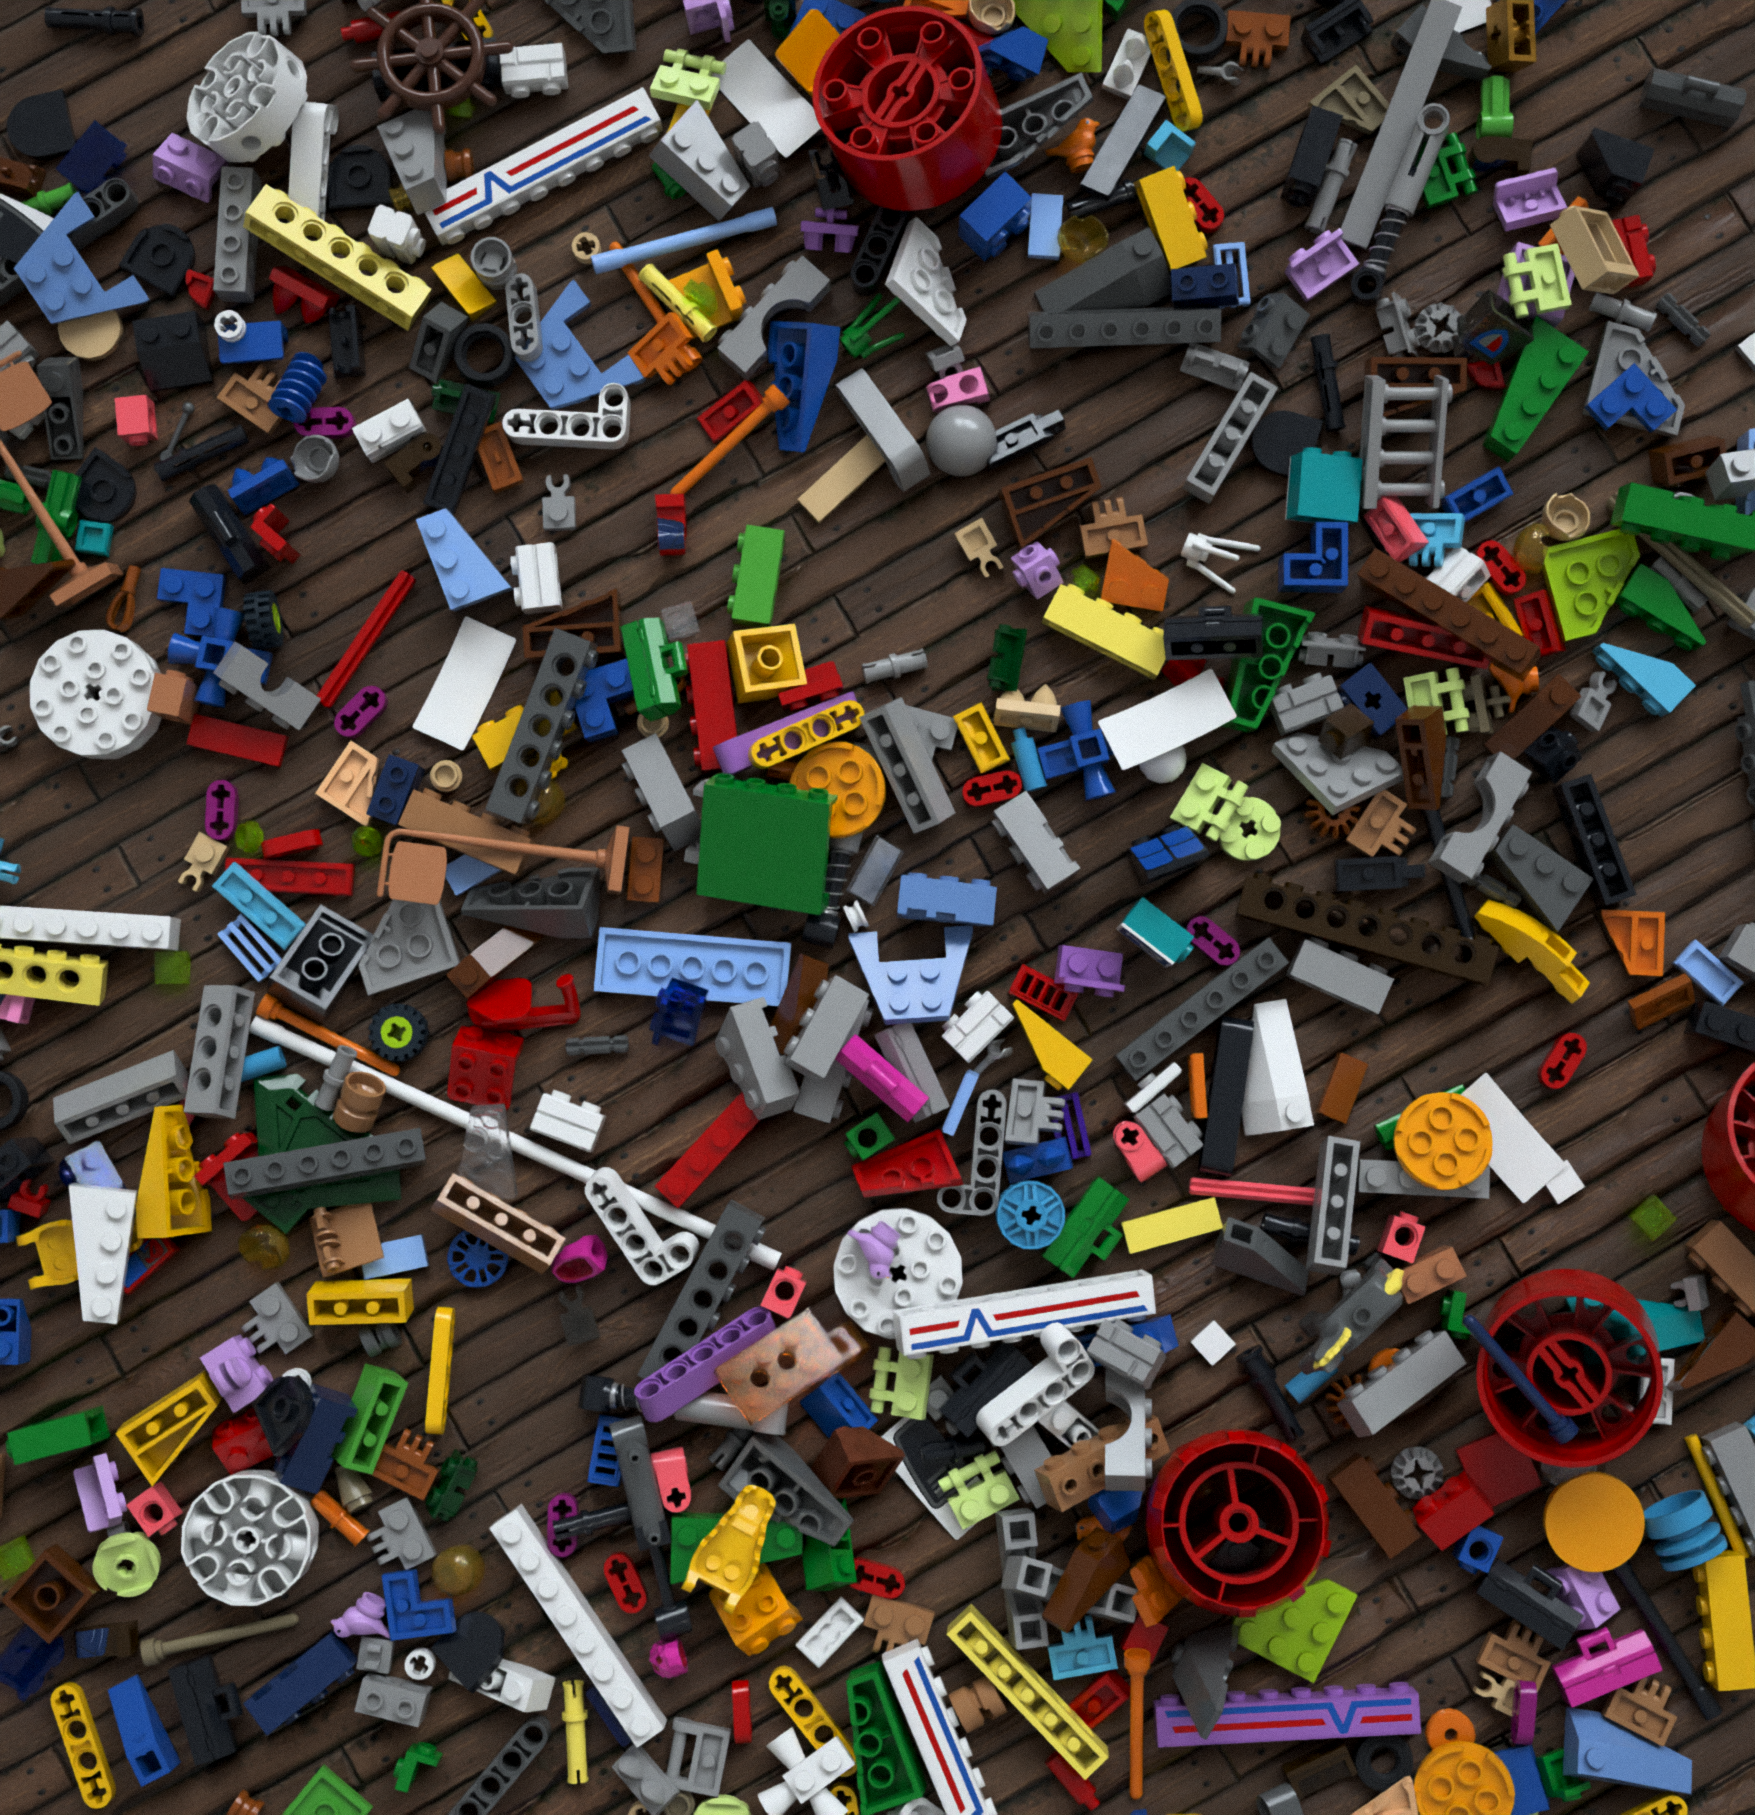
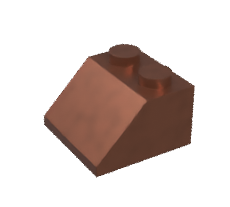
(856, 1462)

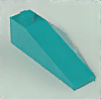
(1672, 1325)

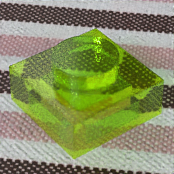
(702, 296)
(172, 967)
(1652, 1217)
(15, 1557)

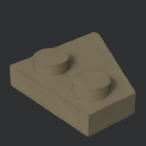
(1355, 99)

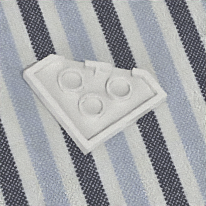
(924, 282)

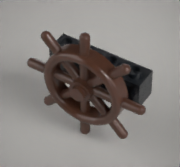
(433, 64)

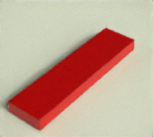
(300, 876)

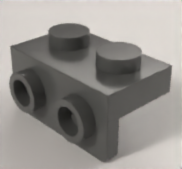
(1273, 328)

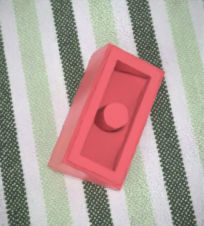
(1395, 528)

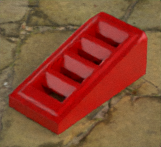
(1048, 982)

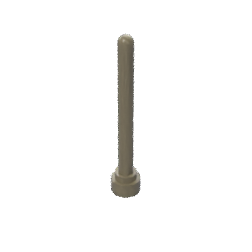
(156, 1650)

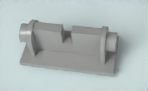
(1395, 315)
(1214, 366)
(1343, 649)

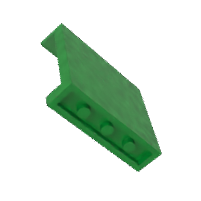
(765, 843)

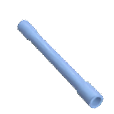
(618, 258)

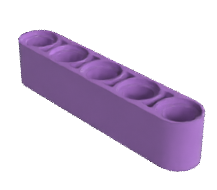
(734, 752)
(694, 1370)

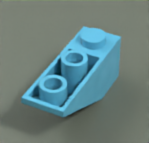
(1652, 679)

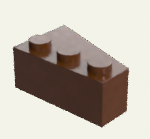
(1416, 373)
(1046, 498)
(592, 620)

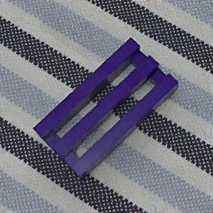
(1069, 1129)

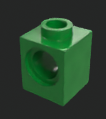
(883, 1133)

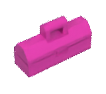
(881, 1078)
(1607, 1669)

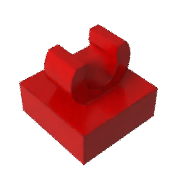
(29, 1203)

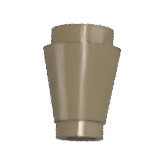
(353, 1489)

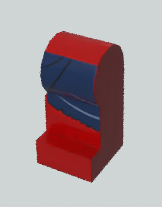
(671, 524)

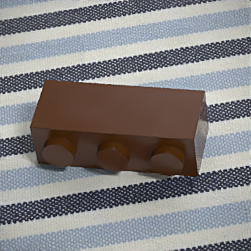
(1375, 1504)

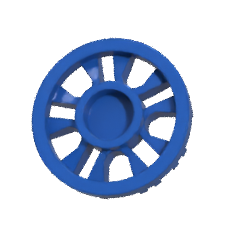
(477, 1258)

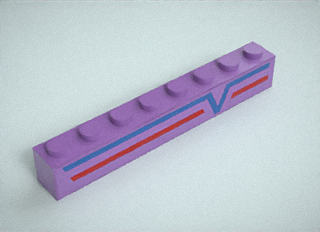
(1294, 1715)

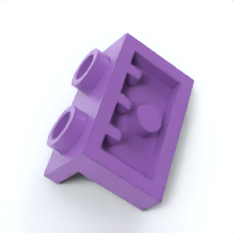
(1089, 968)

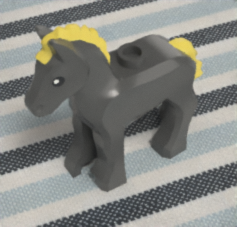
(1353, 1316)

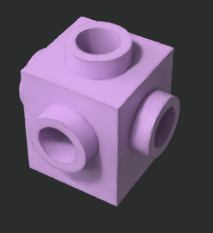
(1037, 569)

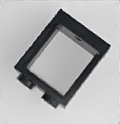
(1311, 157)
(19, 1157)

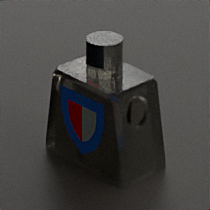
(1492, 330)

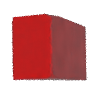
(730, 411)
(1100, 1698)

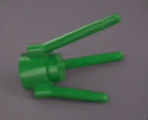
(856, 337)

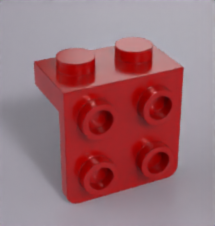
(483, 1066)
(213, 1173)

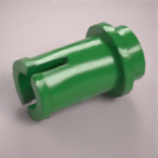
(672, 188)

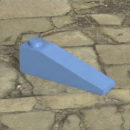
(1614, 1754)

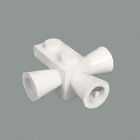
(806, 1776)

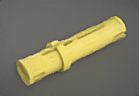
(677, 302)
(575, 1731)

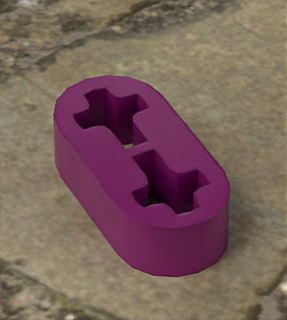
(326, 415)
(355, 706)
(214, 810)
(1217, 935)
(553, 1514)
(1523, 1712)

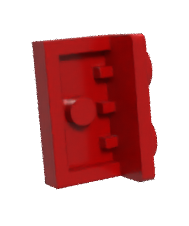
(268, 524)
(822, 684)
(240, 1442)

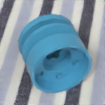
(1020, 1197)
(1683, 1530)

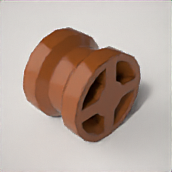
(459, 164)
(246, 1805)

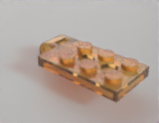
(815, 1358)

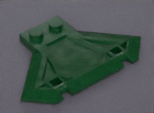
(309, 1126)

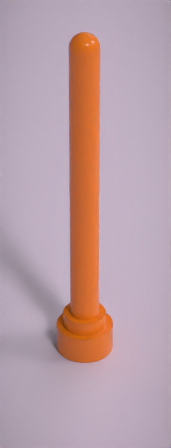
(653, 305)
(773, 402)
(272, 1008)
(1137, 1663)

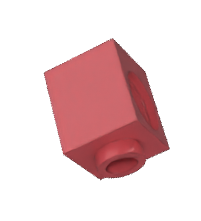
(136, 419)
(1388, 1243)
(784, 1306)
(141, 1510)

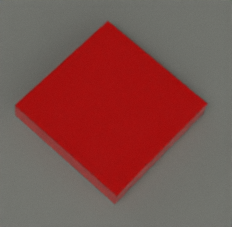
(1498, 1468)

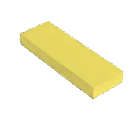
(1171, 1225)

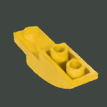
(1527, 937)

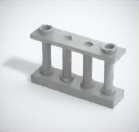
(1376, 425)

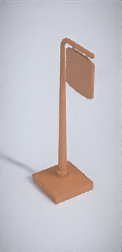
(21, 401)
(420, 869)

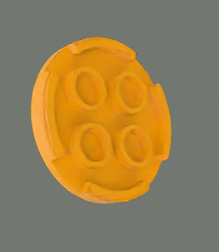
(849, 774)
(1443, 1141)
(1593, 1522)
(1463, 1781)

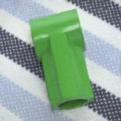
(1494, 112)

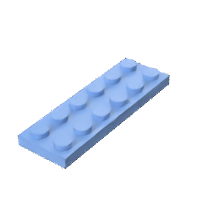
(728, 967)

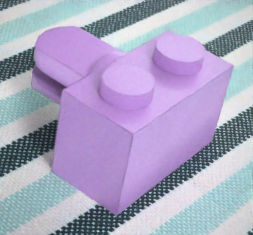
(237, 1372)

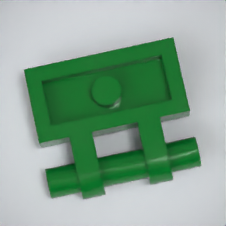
(1441, 184)

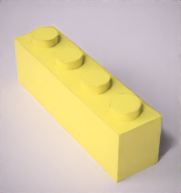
(1106, 630)

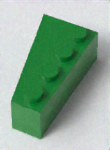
(1532, 387)
(1684, 521)
(1254, 680)
(690, 1528)
(883, 1750)

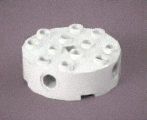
(247, 97)
(66, 690)
(928, 1261)
(221, 1552)

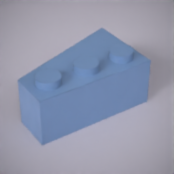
(946, 900)

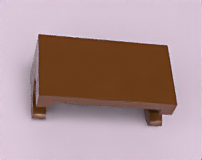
(21, 178)

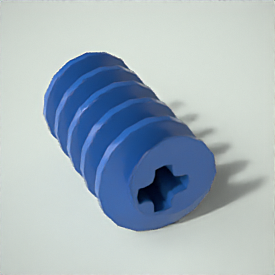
(298, 388)

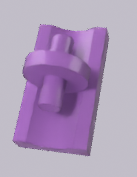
(815, 230)

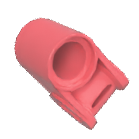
(1141, 1154)
(671, 1473)

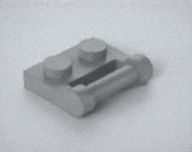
(707, 1757)

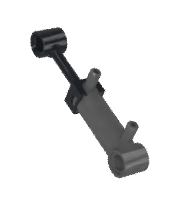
(648, 1519)

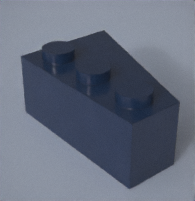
(310, 1457)
(301, 1682)

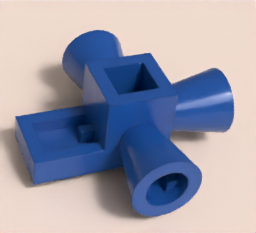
(210, 652)
(1083, 751)

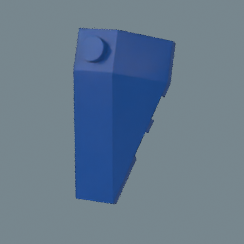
(802, 368)

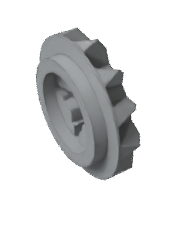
(1426, 329)
(1405, 1463)

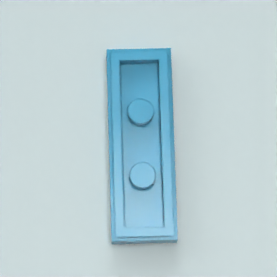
(259, 905)

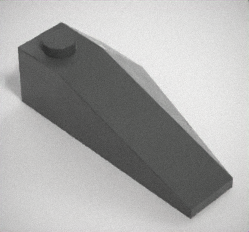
(1036, 119)
(1118, 278)
(549, 906)
(797, 1491)
(1201, 1673)

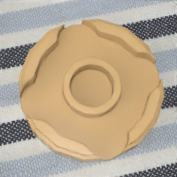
(92, 336)

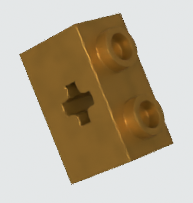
(1511, 35)

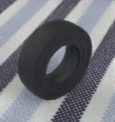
(1364, 1752)

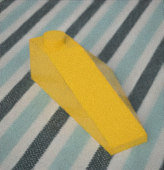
(169, 1195)

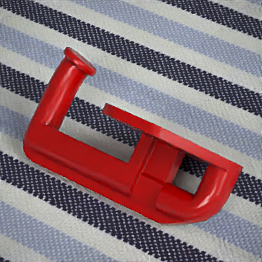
(508, 1006)

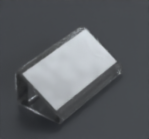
(875, 871)

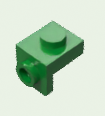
(1452, 1309)
(407, 1767)
(1554, 1782)

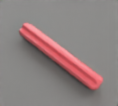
(1251, 1191)

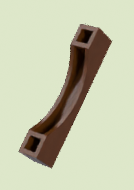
(1477, 630)

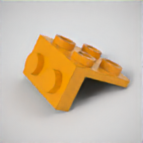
(806, 47)
(717, 276)
(759, 1615)

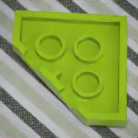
(1071, 30)
(1586, 579)
(1299, 1631)

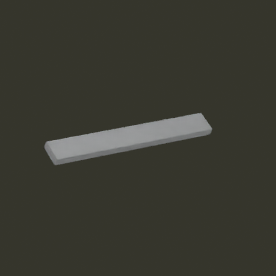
(1399, 122)

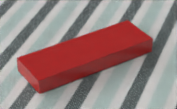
(237, 740)

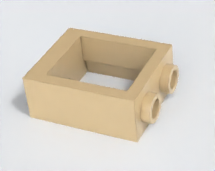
(1594, 250)

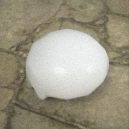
(1165, 766)

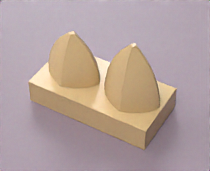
(1039, 714)

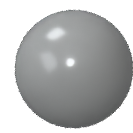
(961, 440)

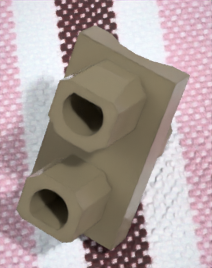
(1476, 691)

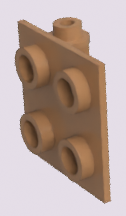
(345, 1237)

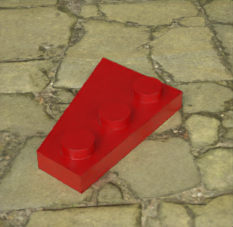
(909, 1167)

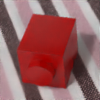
(1144, 1637)

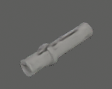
(1335, 174)

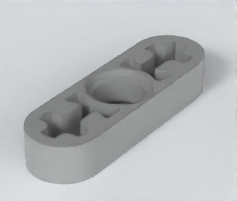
(533, 326)

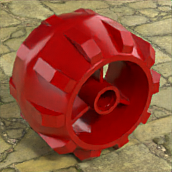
(1300, 1547)

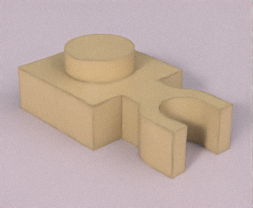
(976, 542)
(205, 856)
(1502, 1693)

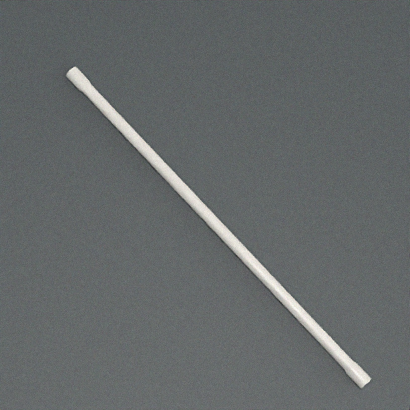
(279, 1035)

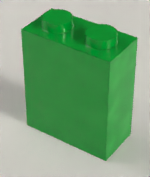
(57, 1435)

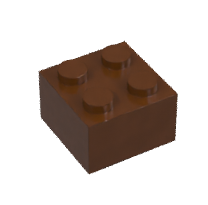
(52, 1593)

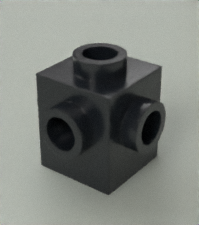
(1553, 754)

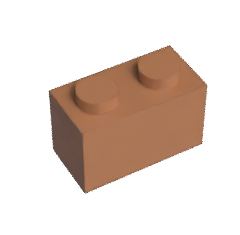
(173, 697)
(1430, 1273)

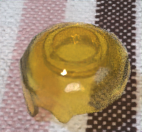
(1082, 238)
(1529, 550)
(551, 801)
(265, 1244)
(458, 1570)

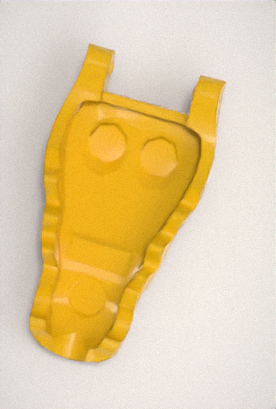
(57, 1252)
(732, 1550)

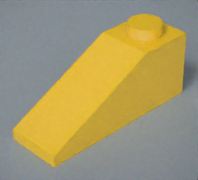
(1055, 1053)

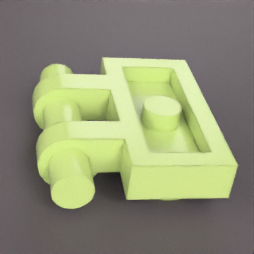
(685, 86)
(1546, 280)
(1427, 691)
(1201, 799)
(911, 1384)
(983, 1497)

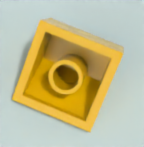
(765, 662)

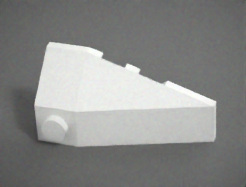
(1275, 1080)

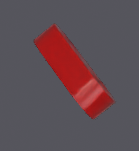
(1208, 203)
(1505, 563)
(993, 796)
(291, 844)
(1568, 1065)
(878, 1570)
(618, 1585)
(742, 1711)

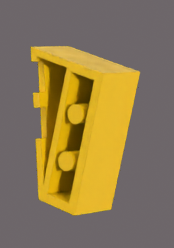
(166, 1426)

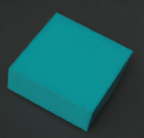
(94, 538)

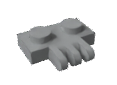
(273, 13)
(934, 729)
(1031, 1113)
(277, 1321)
(402, 1535)

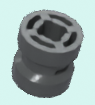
(379, 1337)

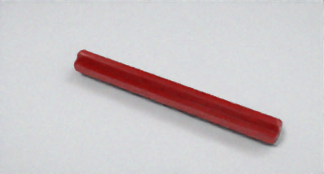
(366, 638)

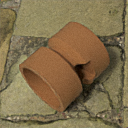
(359, 1102)
(978, 1703)

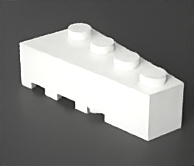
(102, 1240)

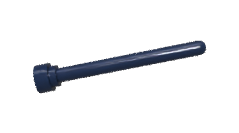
(1560, 1428)

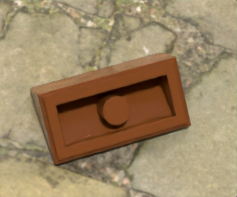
(1341, 1087)

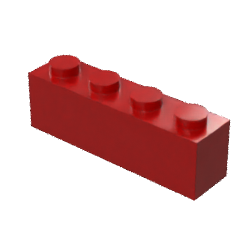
(1415, 636)
(712, 700)
(708, 1152)

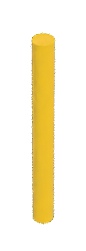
(1715, 1495)

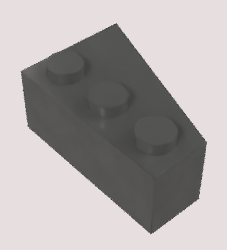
(1541, 876)

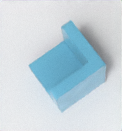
(1169, 147)

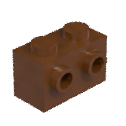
(1685, 460)

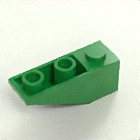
(1657, 603)
(829, 1566)

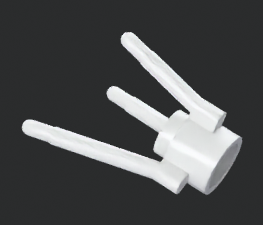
(1198, 548)

